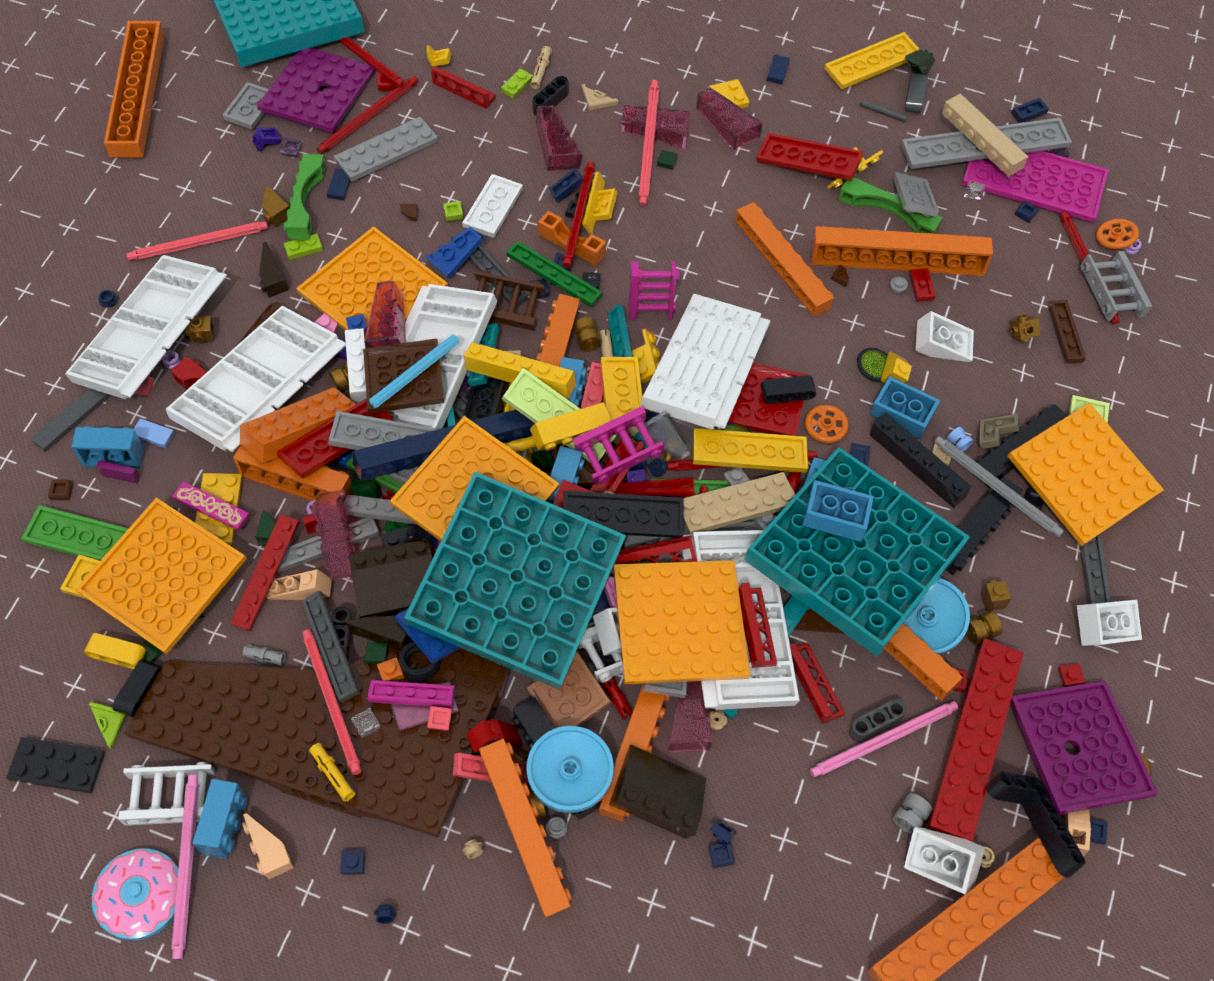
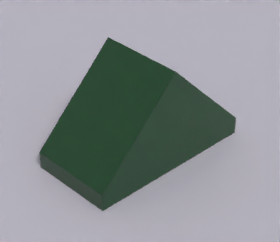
(365, 488)
(264, 528)

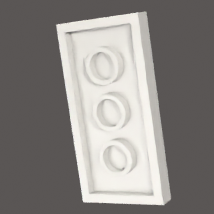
(492, 205)

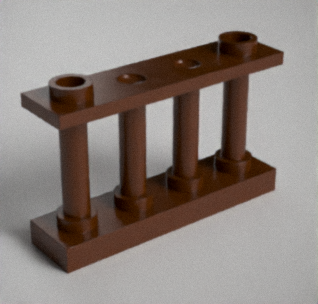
(510, 317)

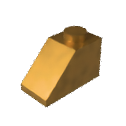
(274, 208)

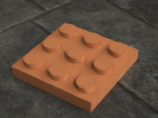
(576, 700)

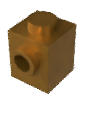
(995, 595)

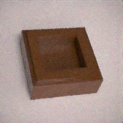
(60, 490)

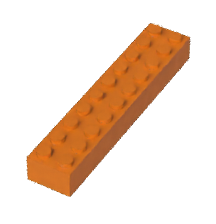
(134, 89)
(901, 250)
(971, 918)

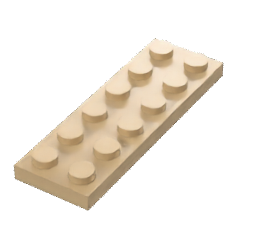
(737, 503)

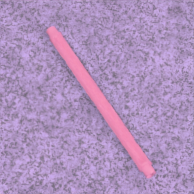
(883, 739)
(185, 867)

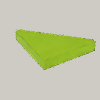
(108, 722)

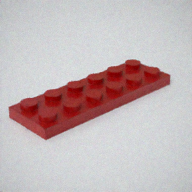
(809, 156)
(312, 449)

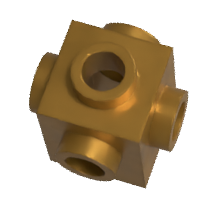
(1025, 328)
(200, 329)

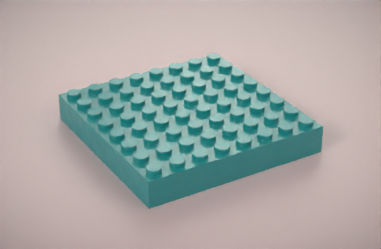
(280, 27)
(515, 580)
(854, 584)

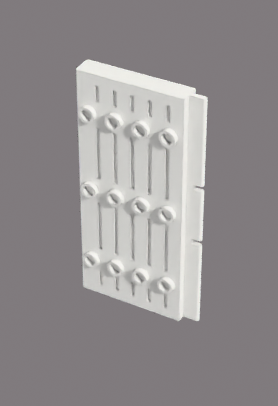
(439, 314)
(145, 327)
(706, 362)
(255, 377)
(767, 685)

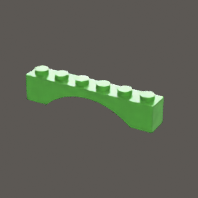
(311, 172)
(860, 193)

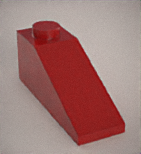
(493, 730)

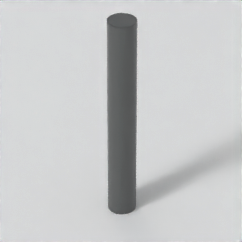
(883, 110)

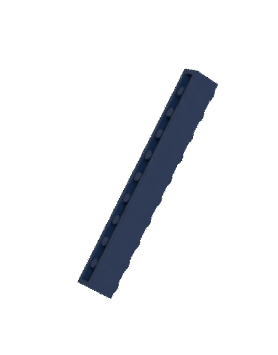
(414, 450)

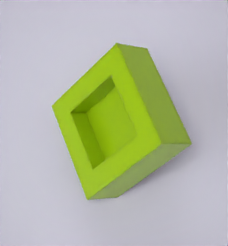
(453, 211)

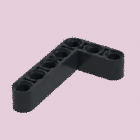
(1043, 816)

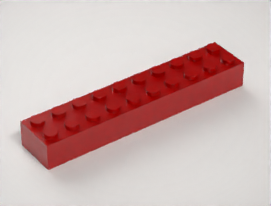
(975, 741)

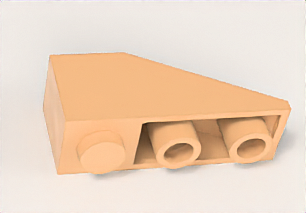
(300, 586)
(1080, 828)
(270, 850)

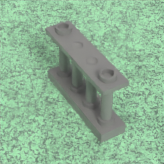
(1126, 276)

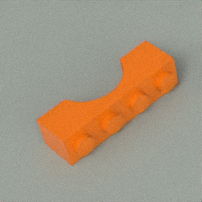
(554, 230)

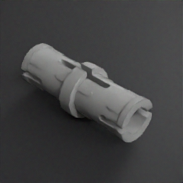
(264, 655)

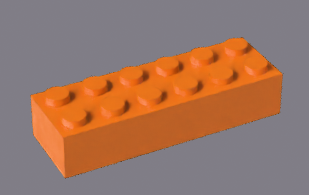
(281, 427)
(281, 477)

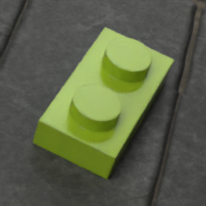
(517, 83)
(302, 248)

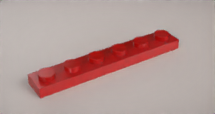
(265, 572)

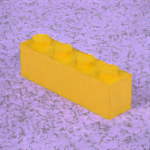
(568, 426)

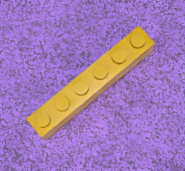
(507, 366)

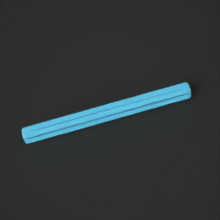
(414, 371)

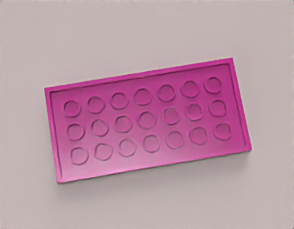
(1045, 182)

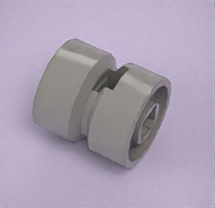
(913, 813)

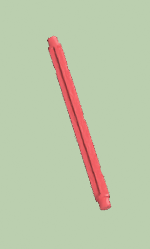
(648, 143)
(194, 241)
(332, 704)

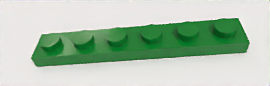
(554, 274)

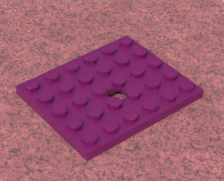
(297, 94)
(1107, 762)

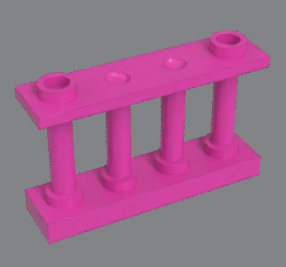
(637, 285)
(618, 426)

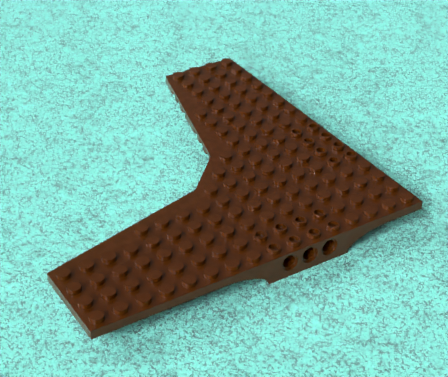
(271, 717)

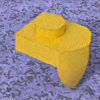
(438, 57)

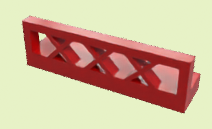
(462, 87)
(614, 481)
(659, 488)
(658, 548)
(753, 629)
(810, 684)

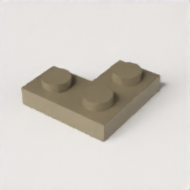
(992, 428)

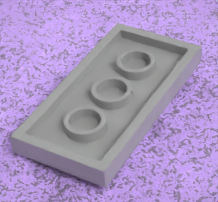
(915, 194)

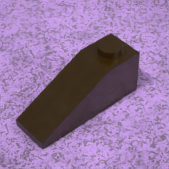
(270, 273)
(380, 630)

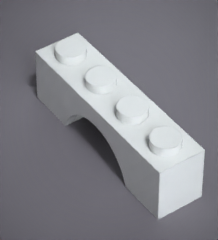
(355, 362)

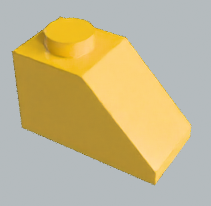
(896, 367)

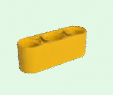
(114, 651)

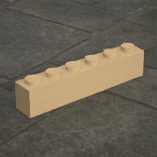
(984, 135)

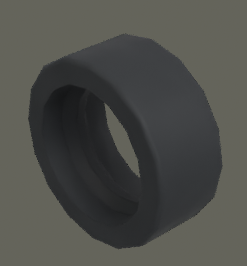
(416, 675)

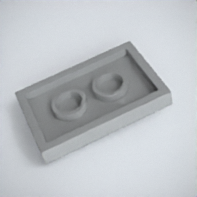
(244, 109)

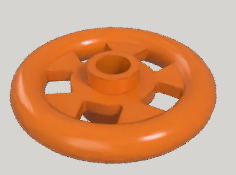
(1117, 234)
(839, 415)

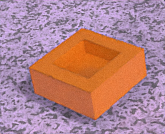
(390, 670)

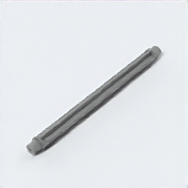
(999, 486)

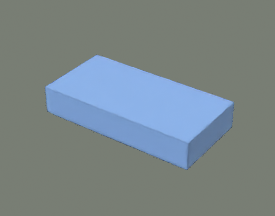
(153, 433)

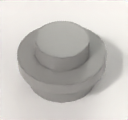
(898, 285)
(556, 827)

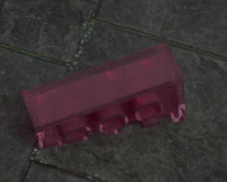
(728, 119)
(334, 533)

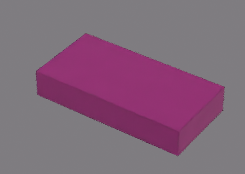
(118, 472)

